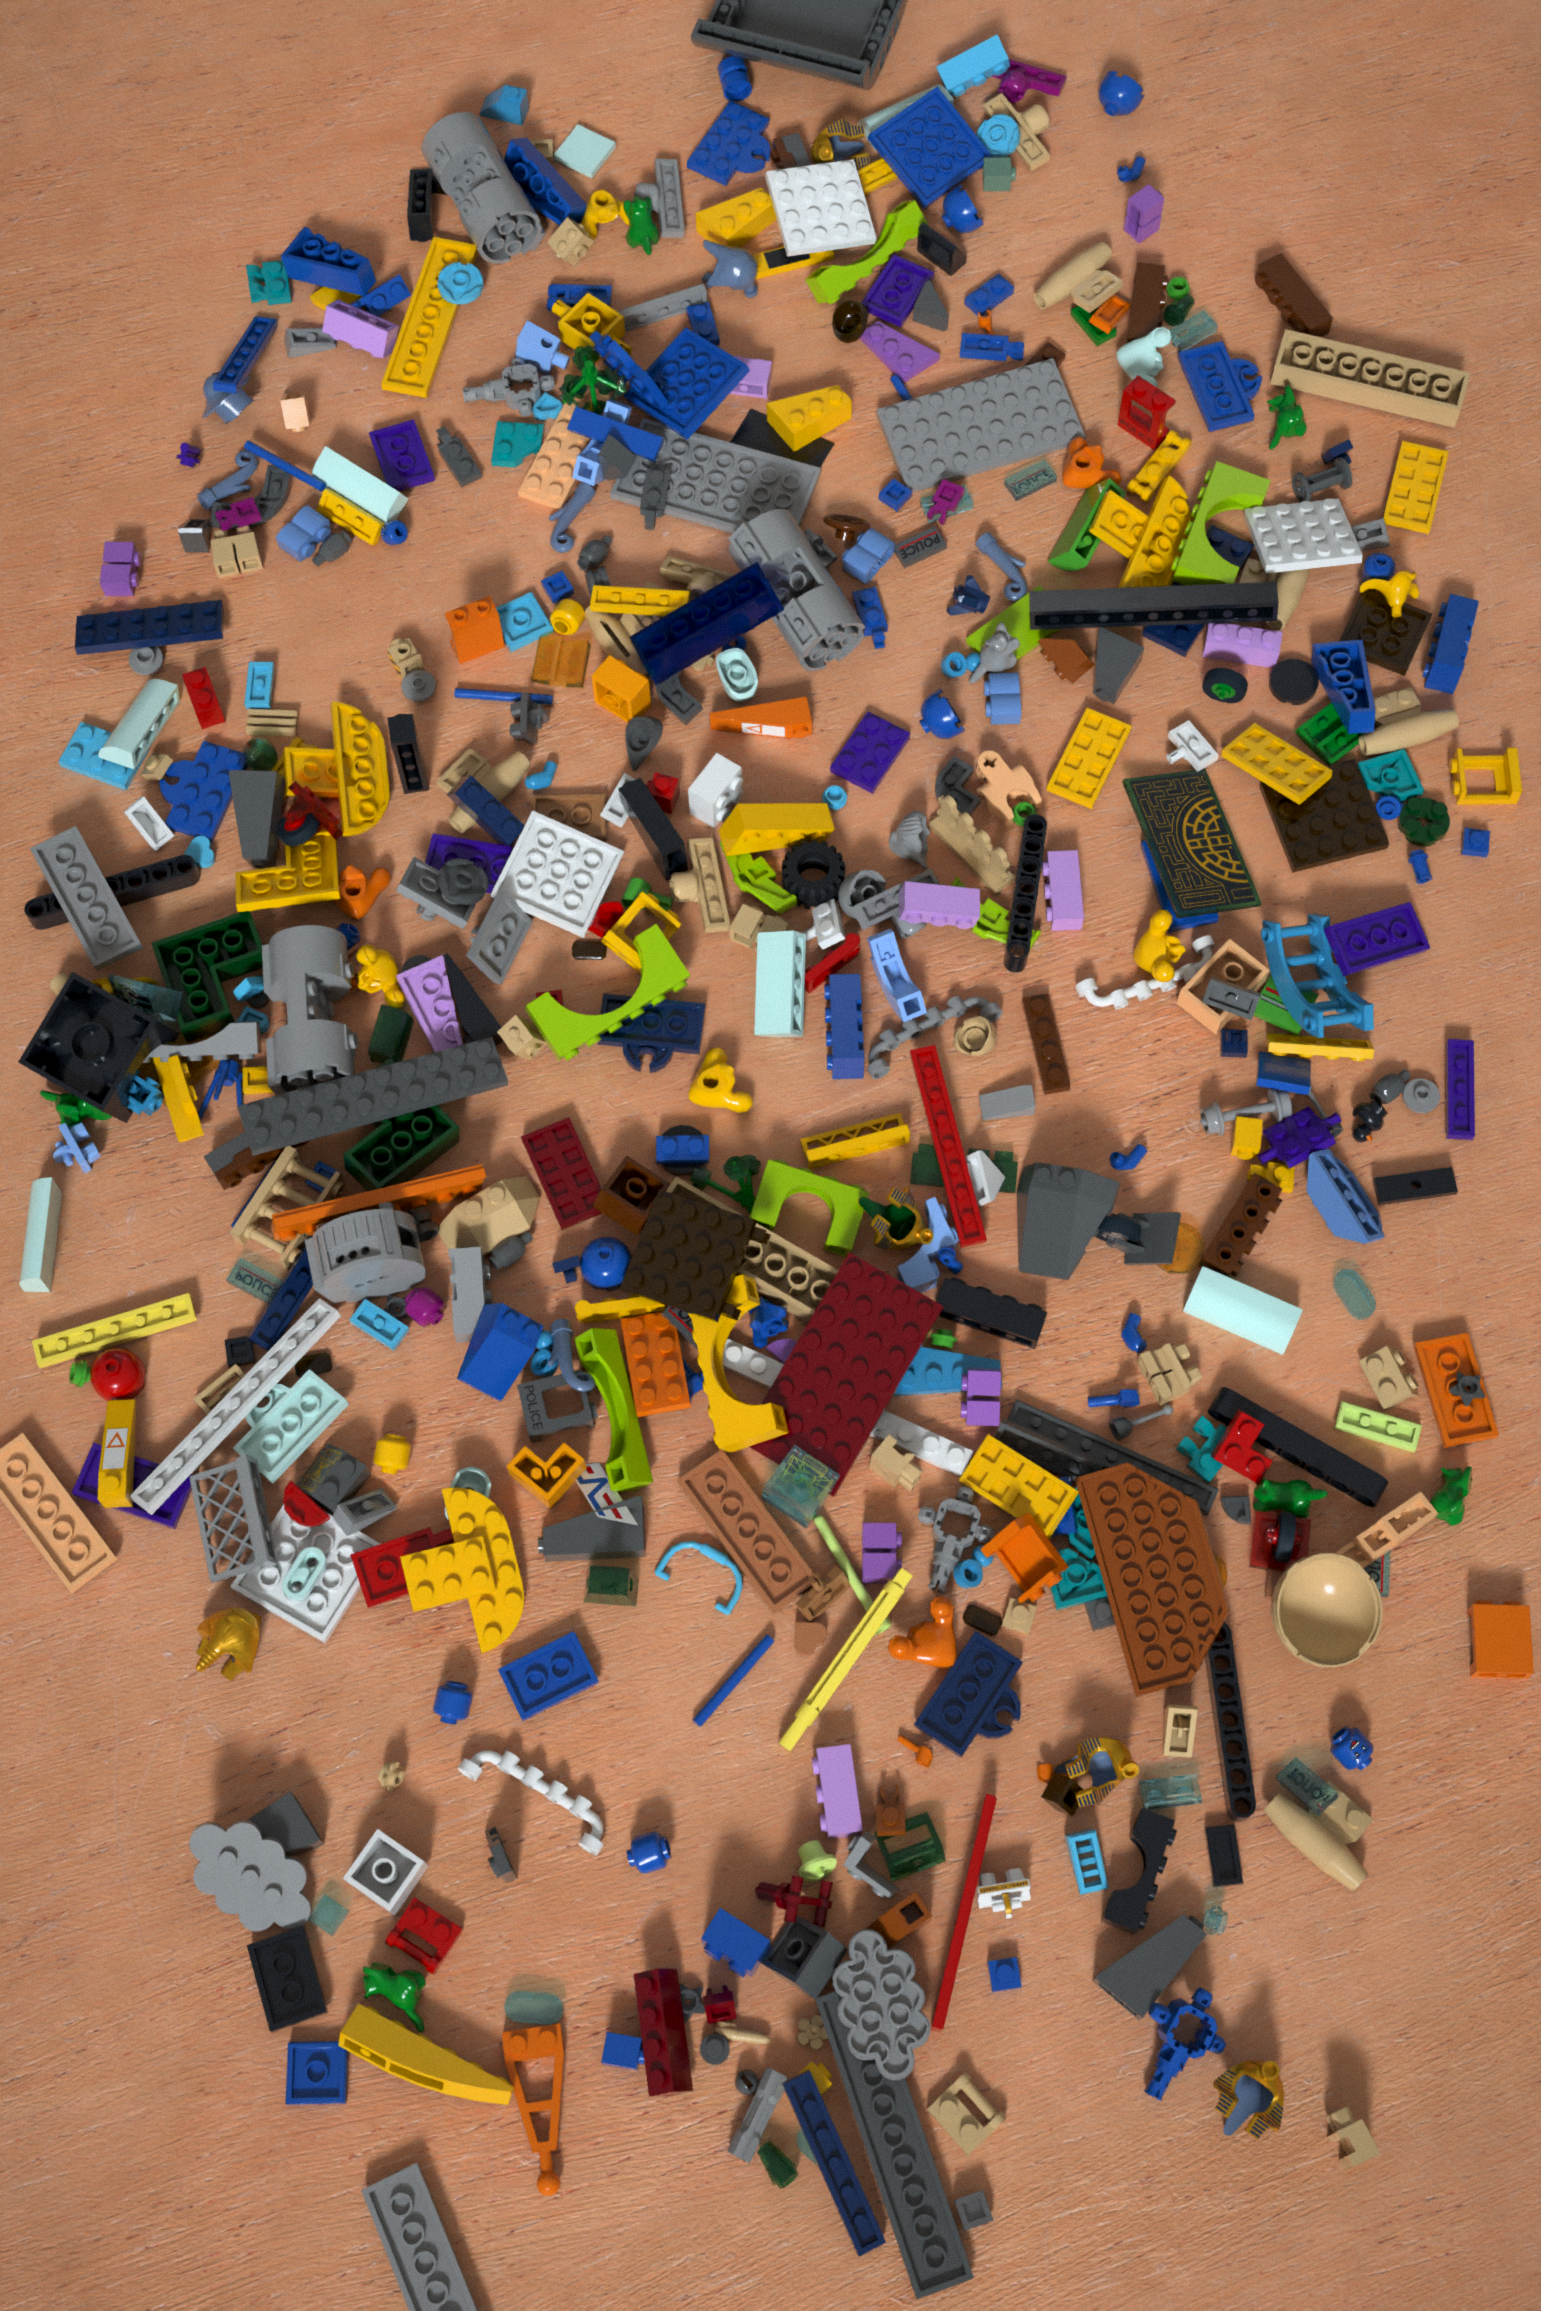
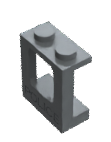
(535, 1414)

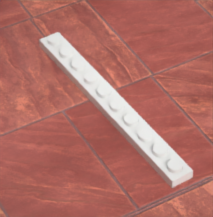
(235, 1406)
(909, 1436)

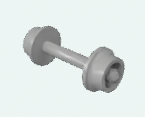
(1278, 1105)

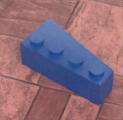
(1347, 682)

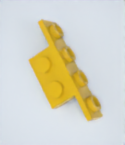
(179, 1097)

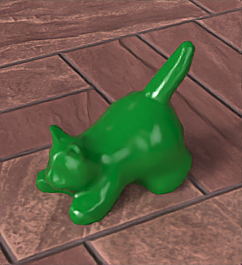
(642, 228)
(1289, 417)
(73, 1109)
(1290, 1496)
(1450, 1498)
(400, 1988)

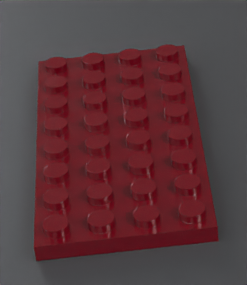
(848, 1365)

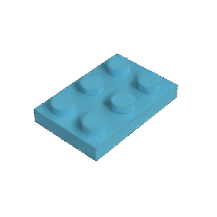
(83, 758)

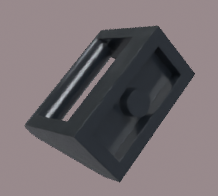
(939, 250)

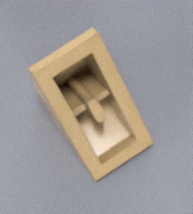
(1179, 1730)

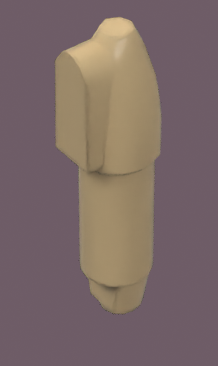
(733, 2033)

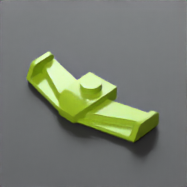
(757, 878)
(992, 920)

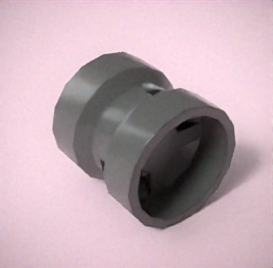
(425, 1227)

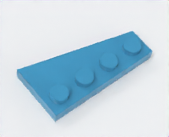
(939, 1372)

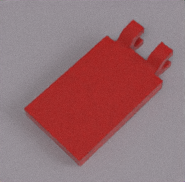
(381, 1568)

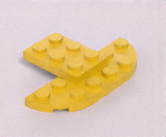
(1145, 540)
(350, 771)
(474, 1567)

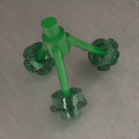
(736, 1169)

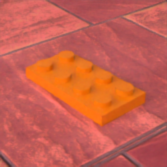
(655, 1364)
(1439, 1364)

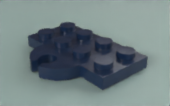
(657, 1032)
(972, 1697)

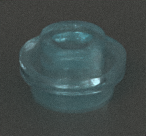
(1215, 1920)

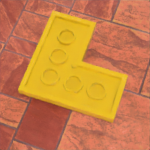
(308, 877)

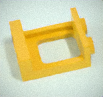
(1505, 775)
(623, 945)

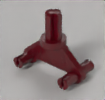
(788, 1897)

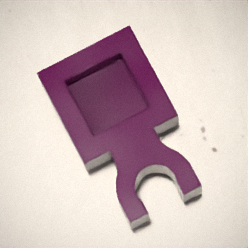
(946, 498)
(241, 513)

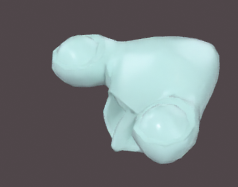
(1141, 356)

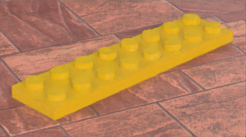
(425, 323)

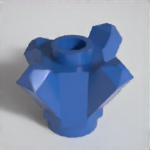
(767, 1321)

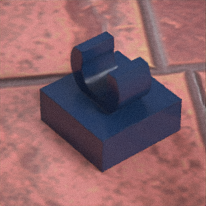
(1338, 451)
(1233, 1043)
(567, 1267)

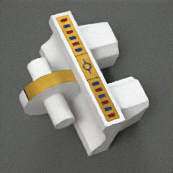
(1003, 1895)

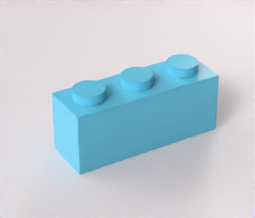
(973, 66)

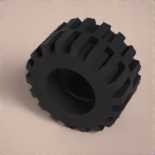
(807, 857)

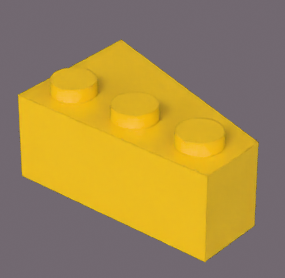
(736, 220)
(809, 415)

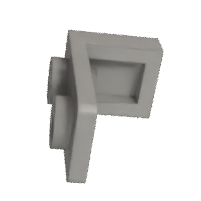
(859, 1870)

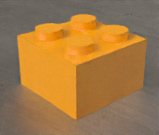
(621, 689)

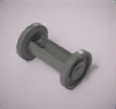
(1305, 486)

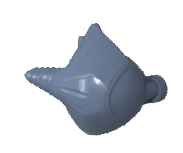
(734, 268)

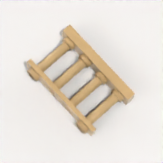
(273, 1186)

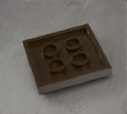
(1386, 639)

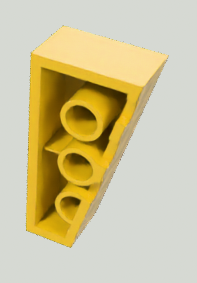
(774, 826)

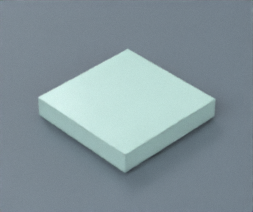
(584, 151)

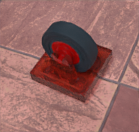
(306, 818)
(1278, 1540)

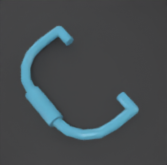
(714, 1554)

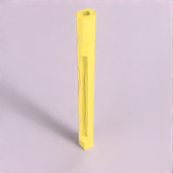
(845, 1658)

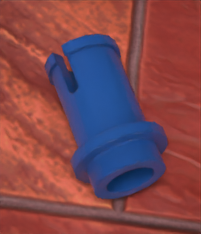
(1420, 866)

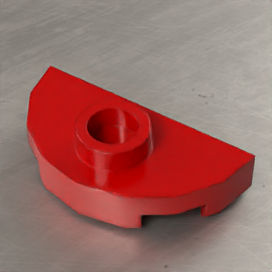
(302, 1508)

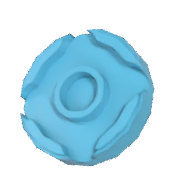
(999, 135)
(460, 283)

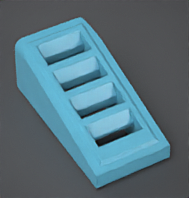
(1088, 1834)

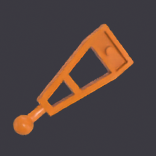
(532, 2045)

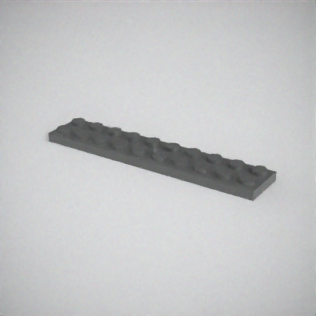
(372, 1096)
(900, 2165)

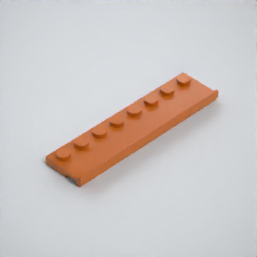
(406, 1195)

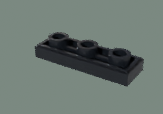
(1429, 1183)

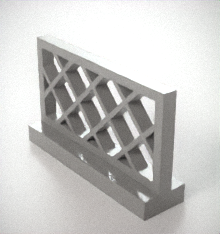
(256, 1517)

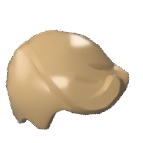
(975, 1036)

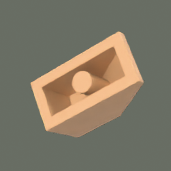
(295, 411)

